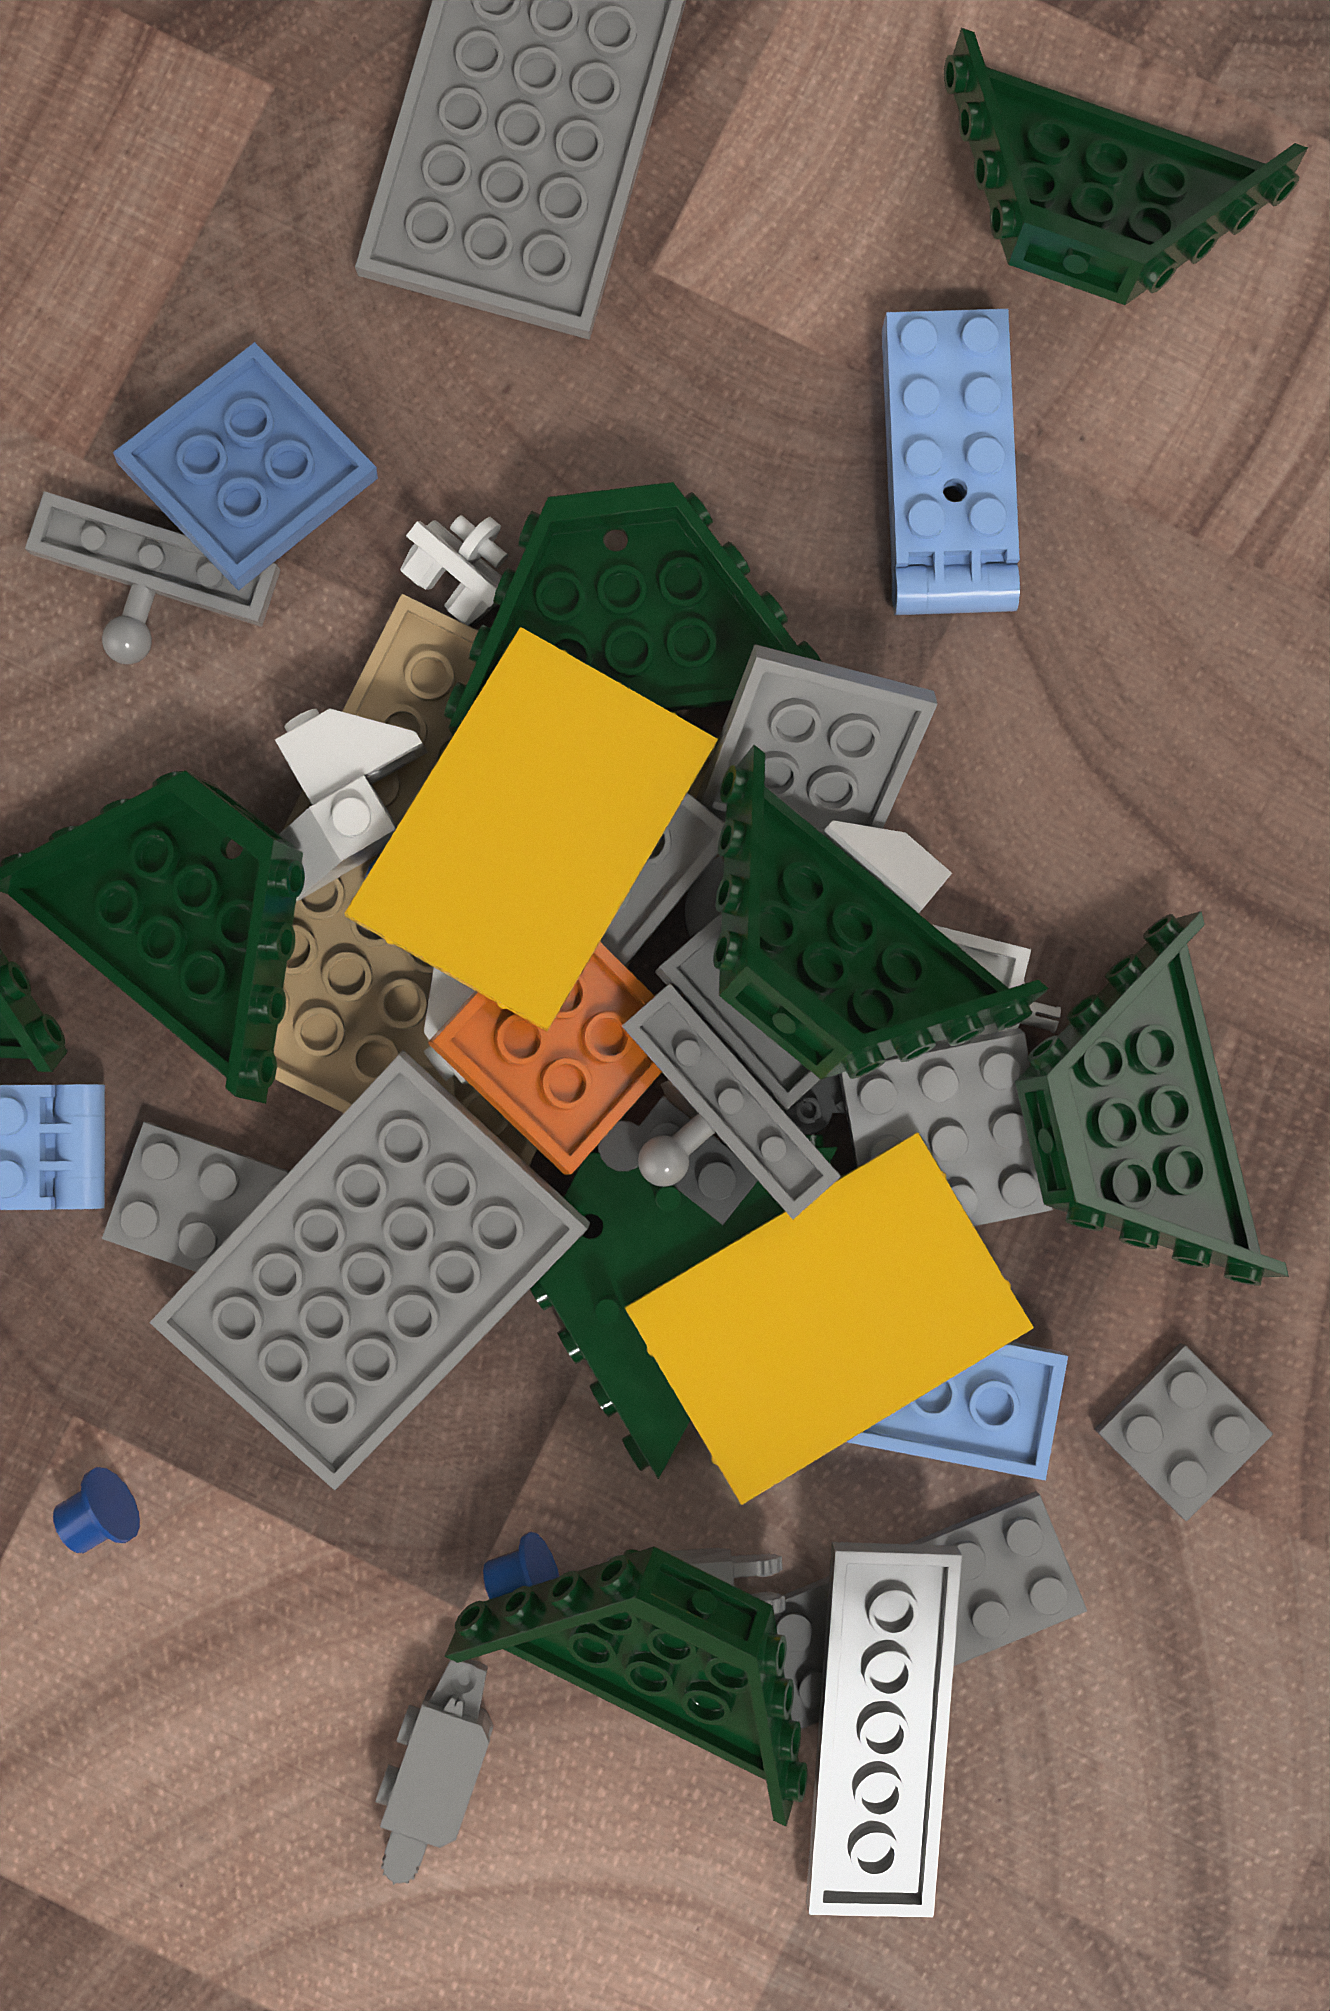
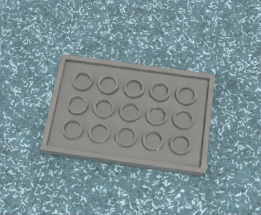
(519, 154)
(370, 1271)

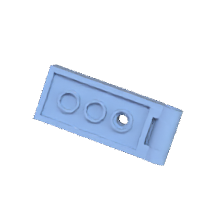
(954, 431)
(52, 1147)
(985, 1417)

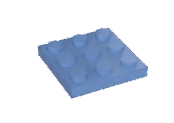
(246, 465)

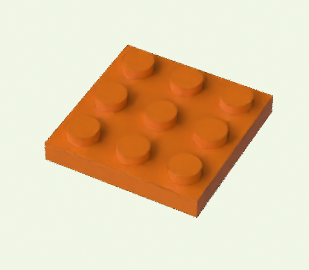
(562, 1083)

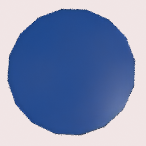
(97, 1512)
(524, 1567)

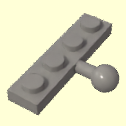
(149, 562)
(727, 1104)

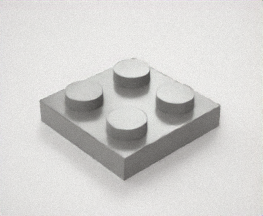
(1183, 1431)

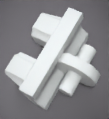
(439, 551)

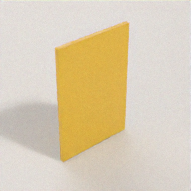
(531, 829)
(829, 1318)

